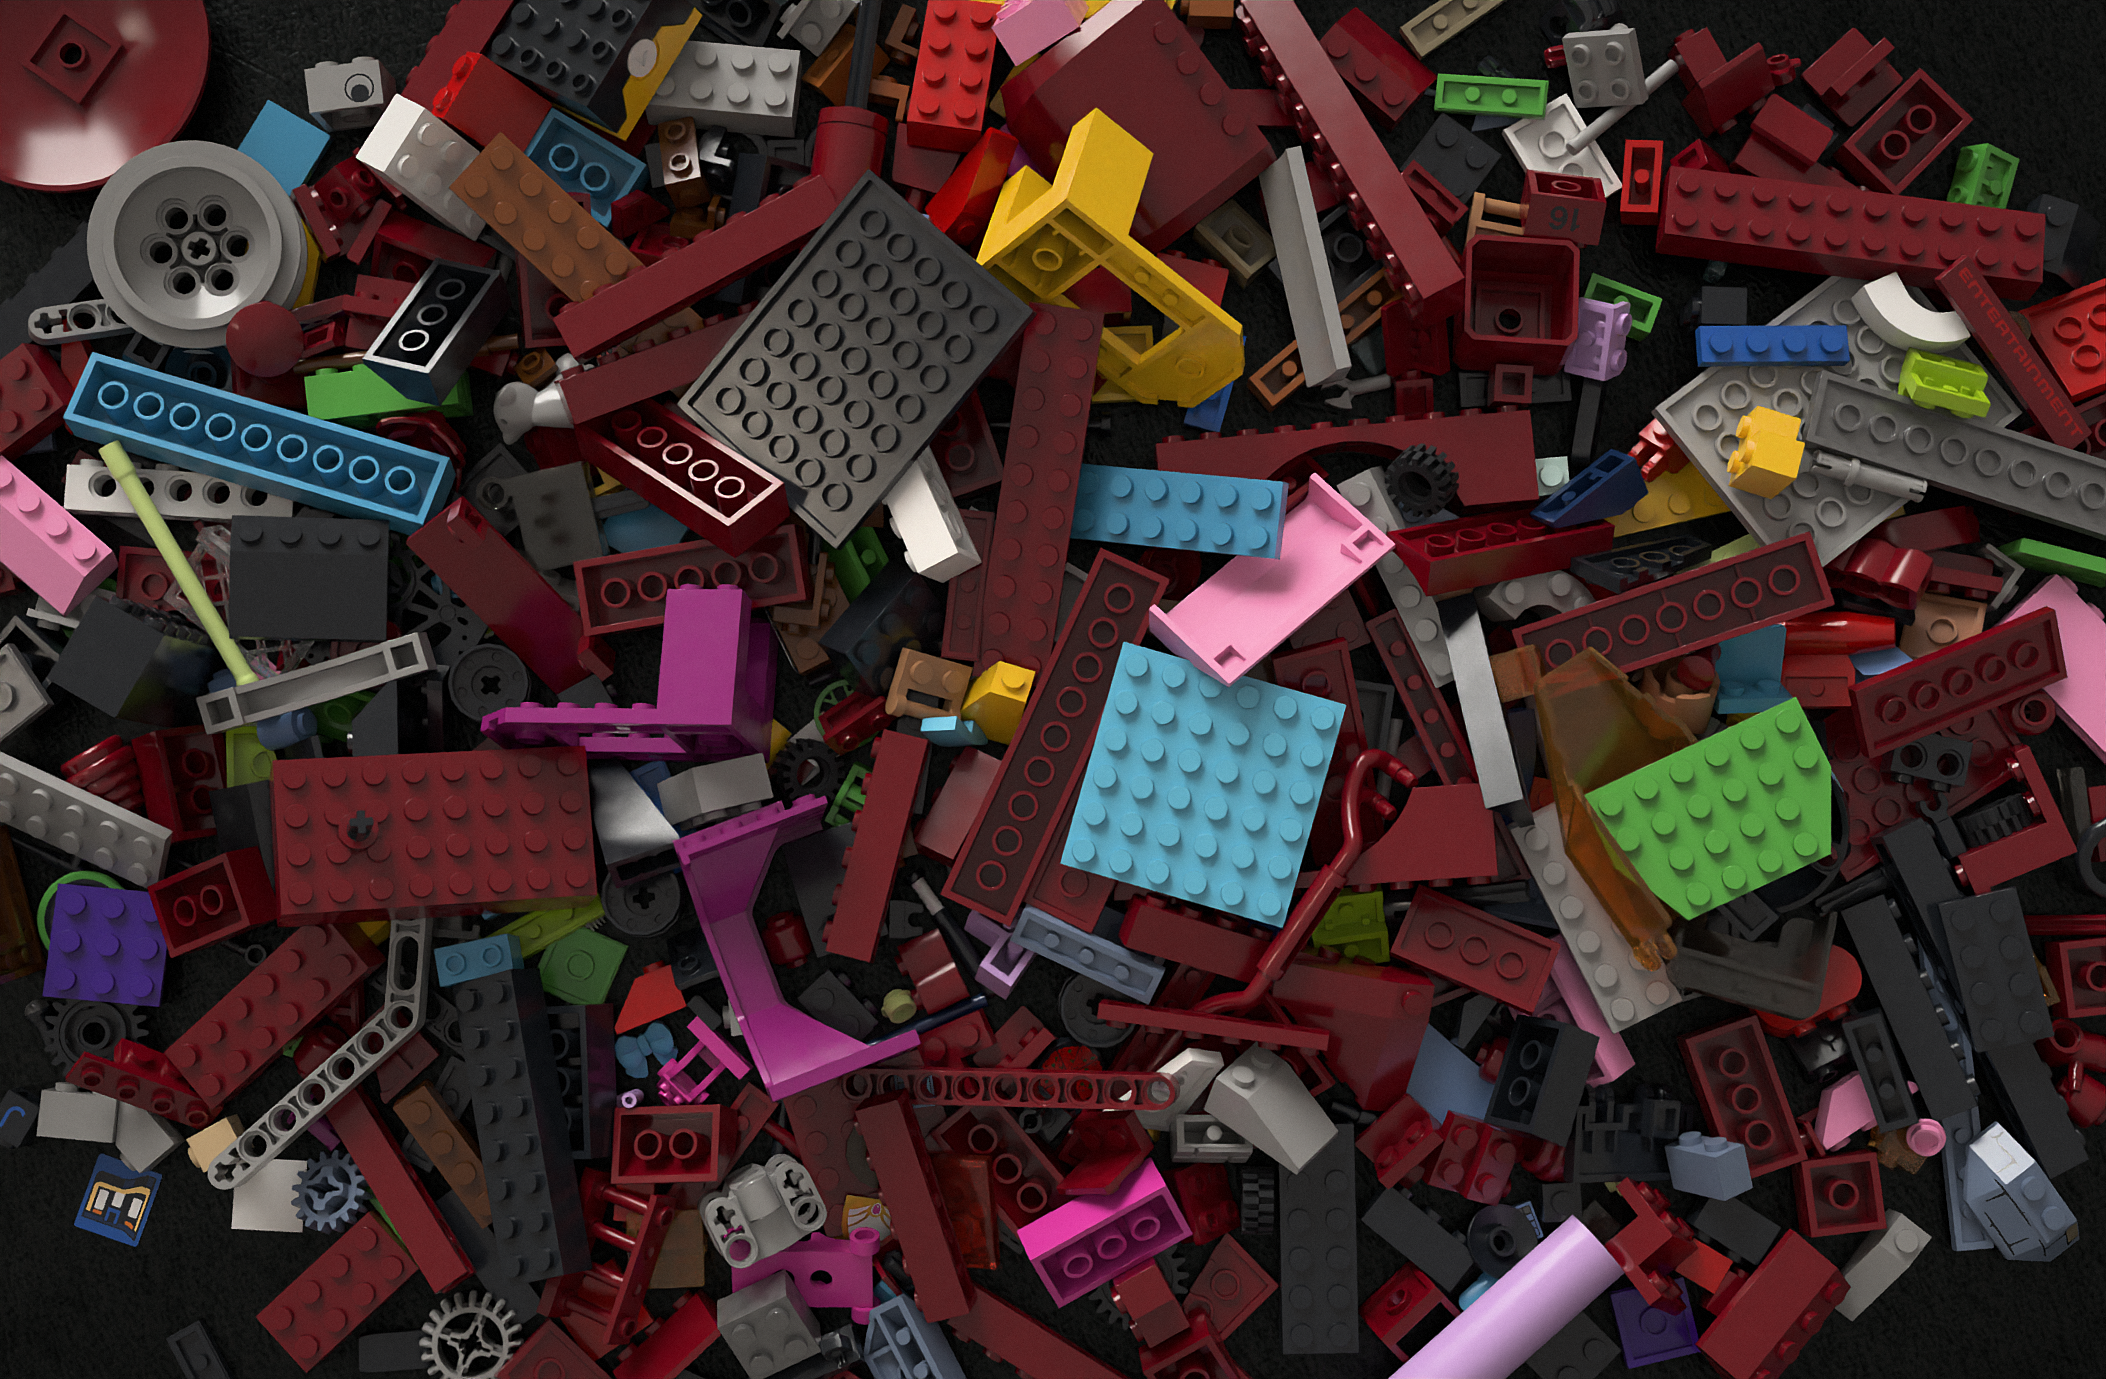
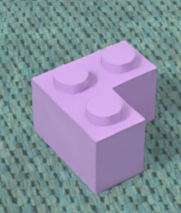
(1006, 960)

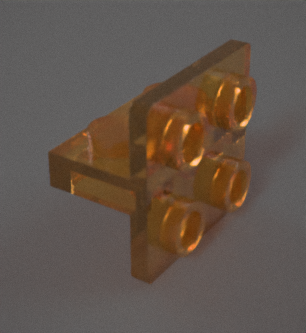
(682, 1251)

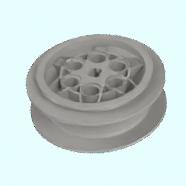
(134, 221)

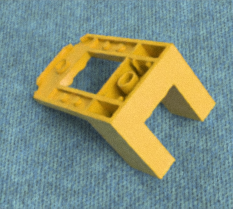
(1060, 232)

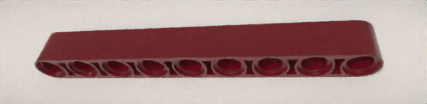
(1027, 1084)

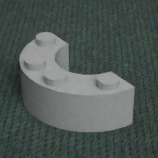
(1541, 593)

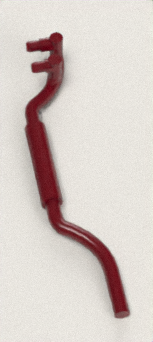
(1314, 902)

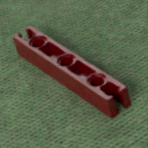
(398, 1188)

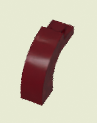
(1930, 529)

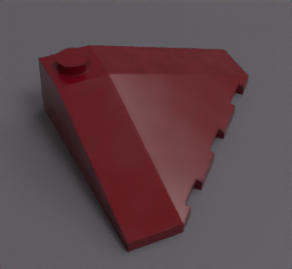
(1372, 1019)

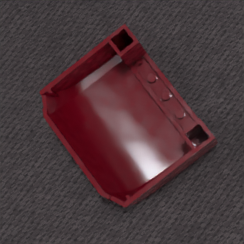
(1161, 90)

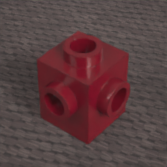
(348, 189)

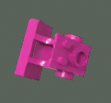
(679, 1088)

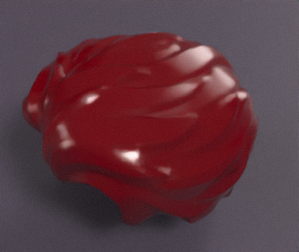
(1178, 565)

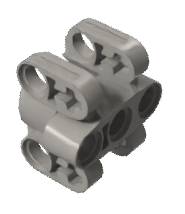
(762, 1206)

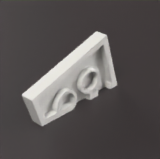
(1194, 1072)

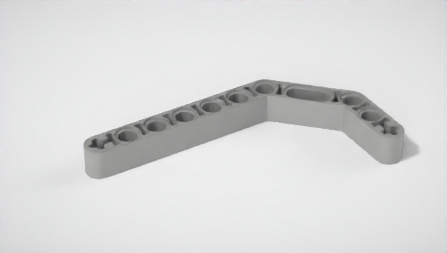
(328, 1073)

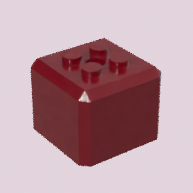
(1520, 278)

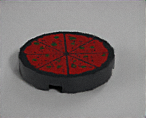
(1069, 1054)

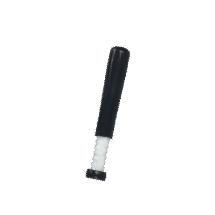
(949, 927)

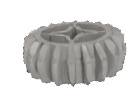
(455, 1336)

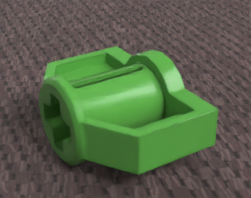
(848, 795)

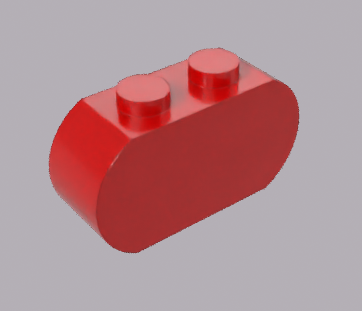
(1839, 992)

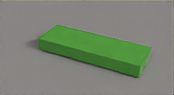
(1491, 96)

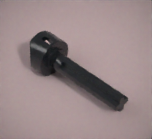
(1473, 895)

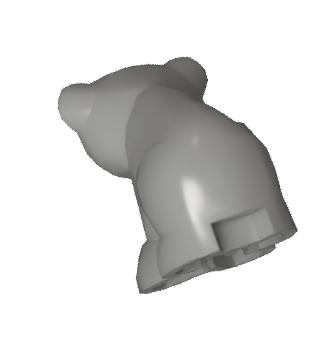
(522, 407)

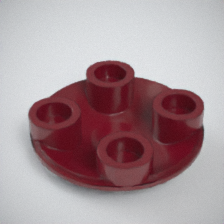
(265, 339)

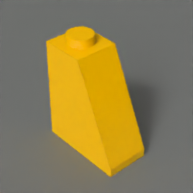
(998, 700)

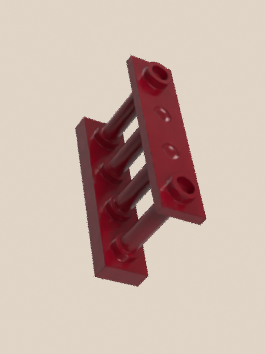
(561, 1292)

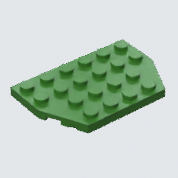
(1725, 811)

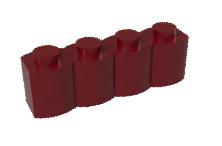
(1881, 571)

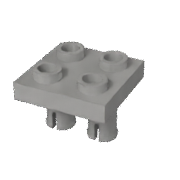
(1605, 67)

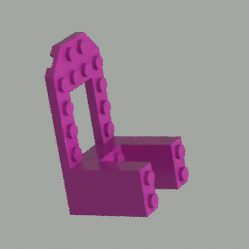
(710, 697)

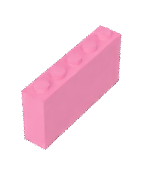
(2082, 695)

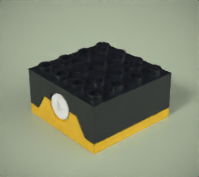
(594, 54)

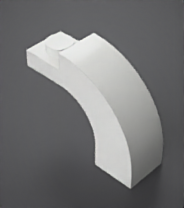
(1904, 323)

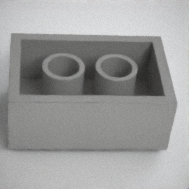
(715, 792)

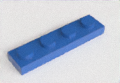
(1772, 345)

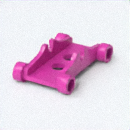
(845, 1260)

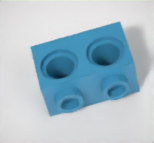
(477, 959)

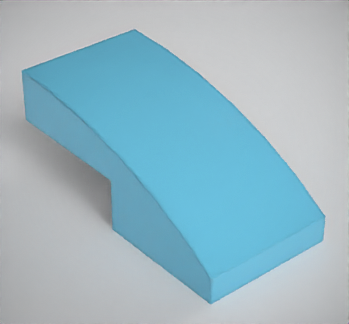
(952, 732)

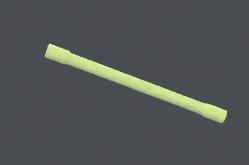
(125, 474)

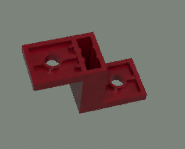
(2023, 850)

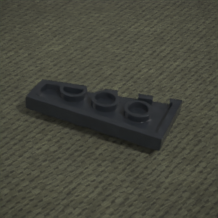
(1640, 563)

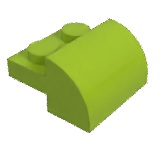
(1944, 383)
(1355, 925)

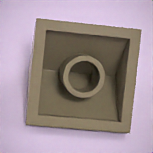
(1236, 242)

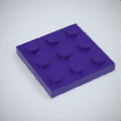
(105, 947)

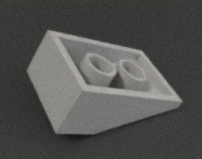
(1271, 1108)

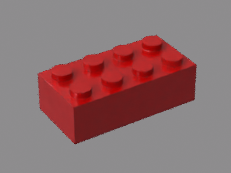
(953, 75)

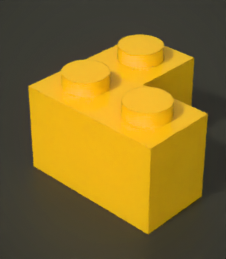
(1766, 453)

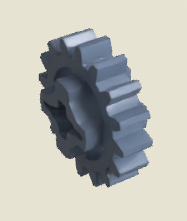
(319, 1198)

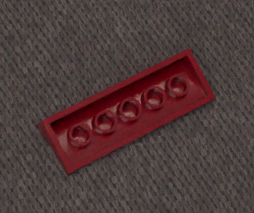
(1493, 548)

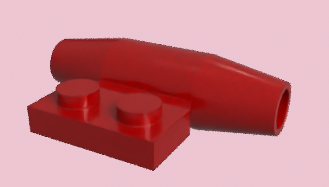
(1819, 651)

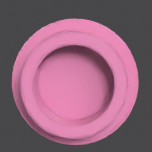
(1926, 1137)

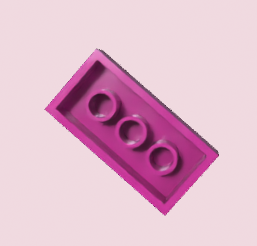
(1103, 1235)

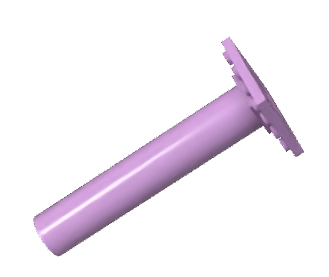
(1519, 1309)

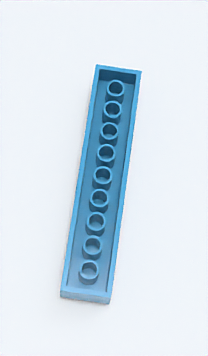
(258, 445)

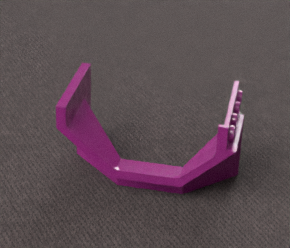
(724, 877)

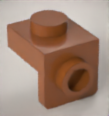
(887, 92)

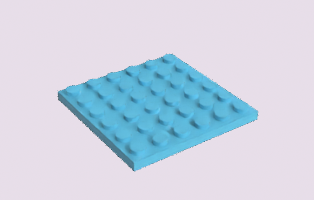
(1203, 785)

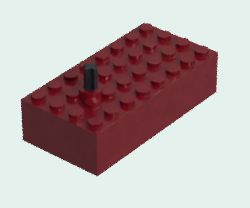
(431, 835)

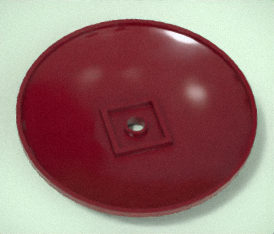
(126, 94)

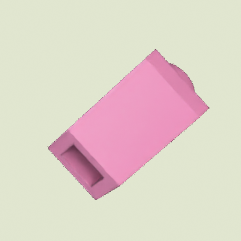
(1844, 1110)

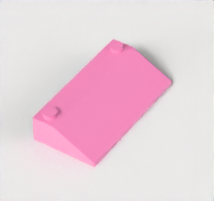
(1263, 601)

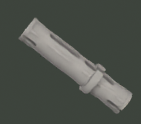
(1855, 472)

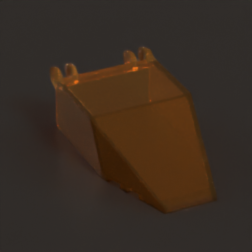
(1592, 735)

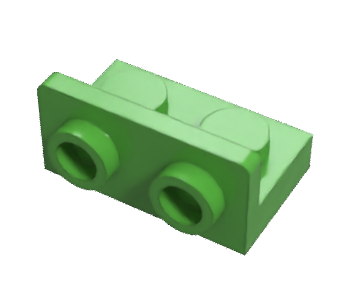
(1983, 176)

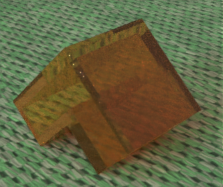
(1517, 671)

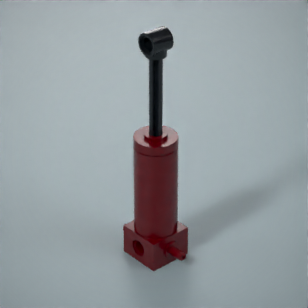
(850, 136)

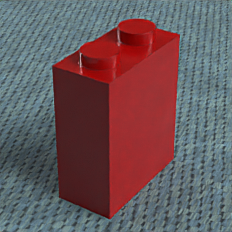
(488, 101)

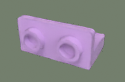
(1600, 339)

